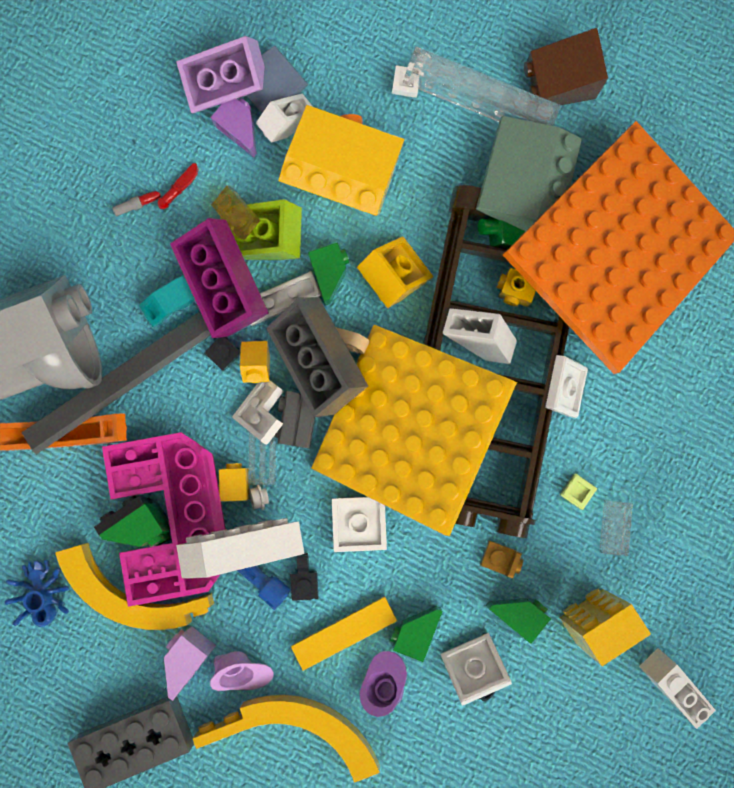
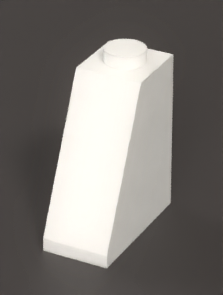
(482, 334)

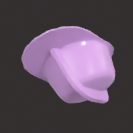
(237, 672)

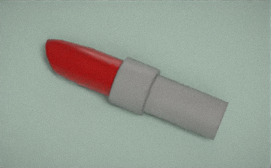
(136, 203)

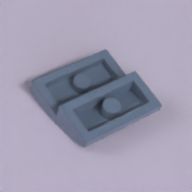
(279, 80)

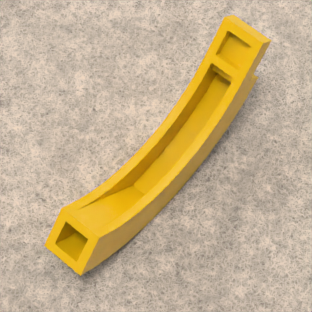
(105, 598)

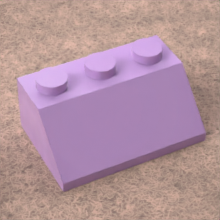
(222, 73)

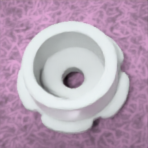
(258, 497)

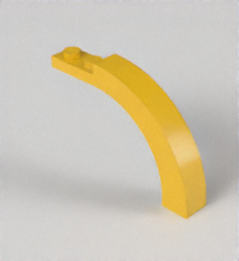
(300, 713)

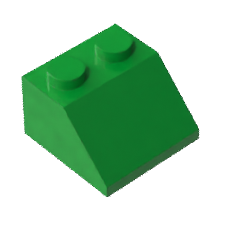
(141, 528)

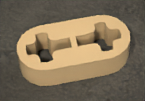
(354, 341)

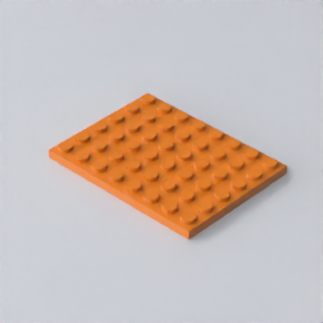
(622, 247)

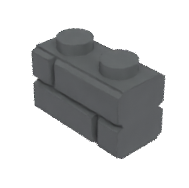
(296, 420)

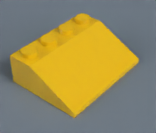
(341, 160)

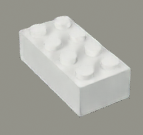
(239, 548)

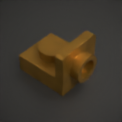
(502, 559)

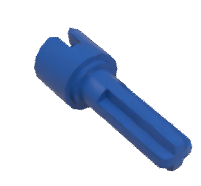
(271, 588)

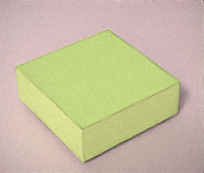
(578, 491)

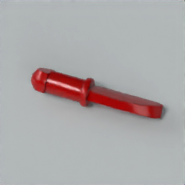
(179, 186)

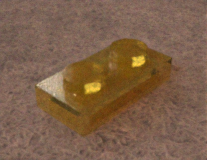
(235, 212)

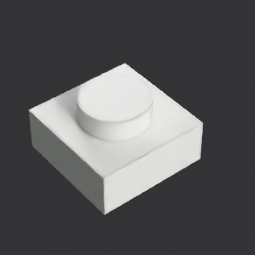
(399, 87)

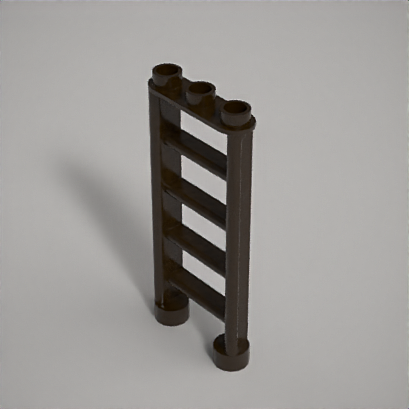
(511, 520)

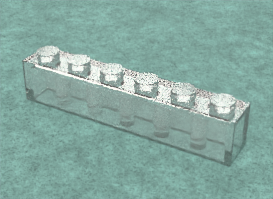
(476, 90)

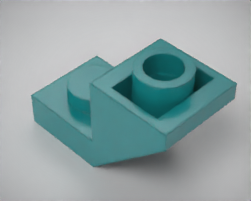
(167, 300)

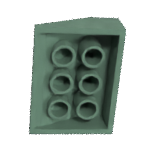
(527, 170)

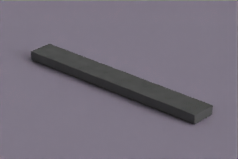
(116, 383)

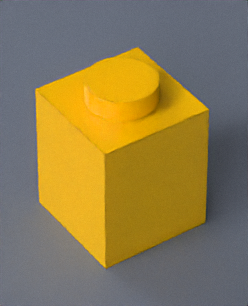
(255, 361)
(234, 483)

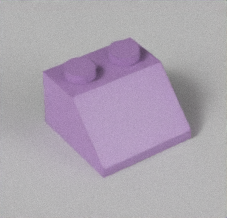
(185, 656)

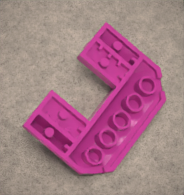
(192, 503)

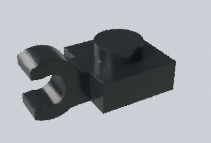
(304, 582)

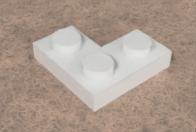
(255, 414)

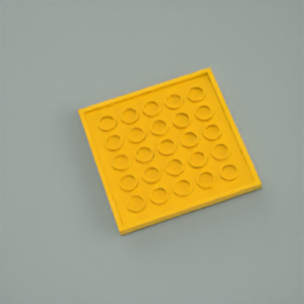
(415, 429)

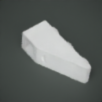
(677, 687)

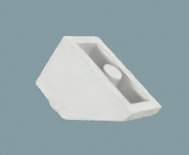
(282, 117)

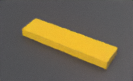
(343, 633)

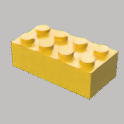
(604, 625)

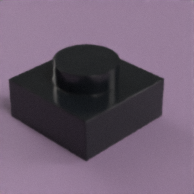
(222, 353)

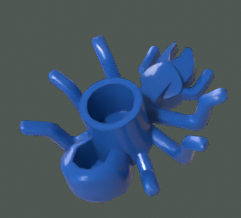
(39, 599)

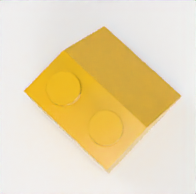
(394, 271)

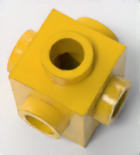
(514, 296)

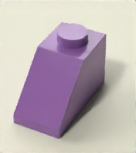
(237, 123)

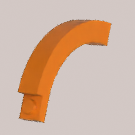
(91, 432)

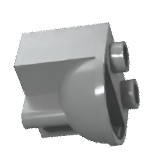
(47, 339)

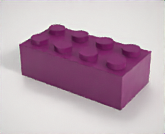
(219, 278)

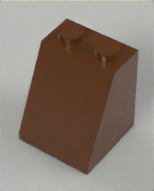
(568, 69)

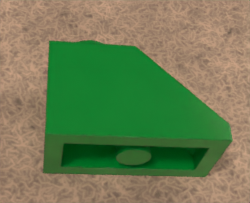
(329, 269)
(521, 615)
(416, 633)

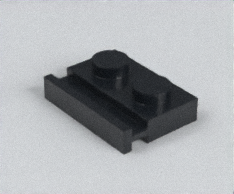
(112, 517)

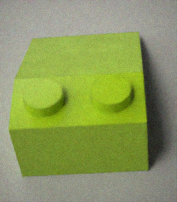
(276, 234)

